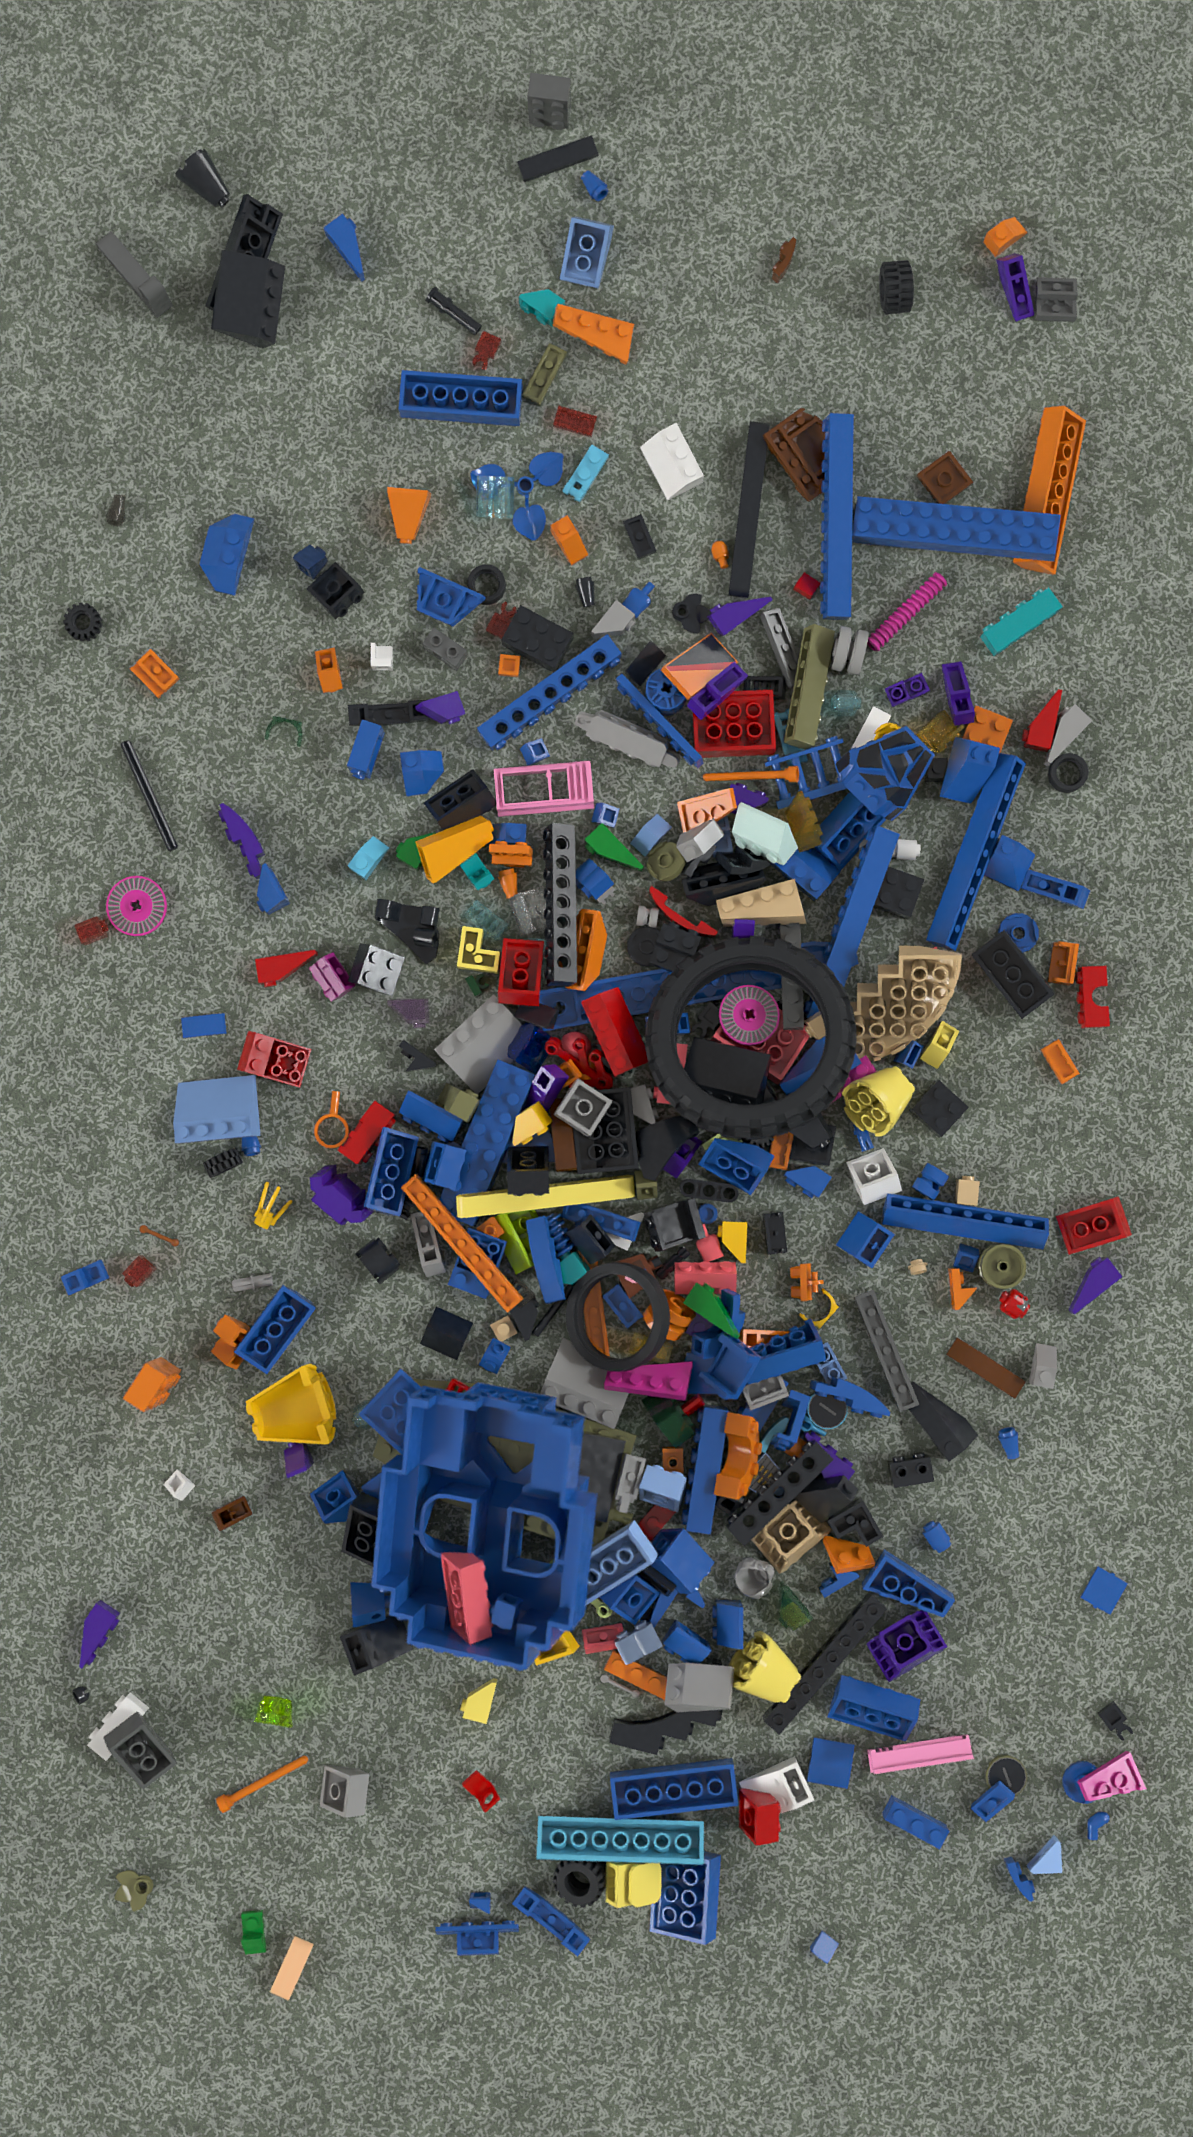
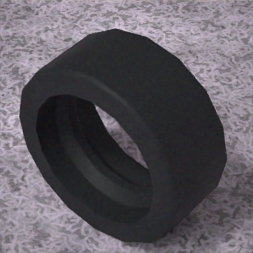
(485, 568)
(1083, 768)

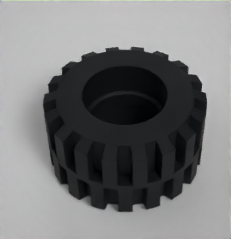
(896, 287)
(576, 1891)

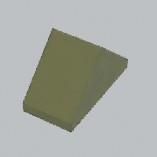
(645, 1188)

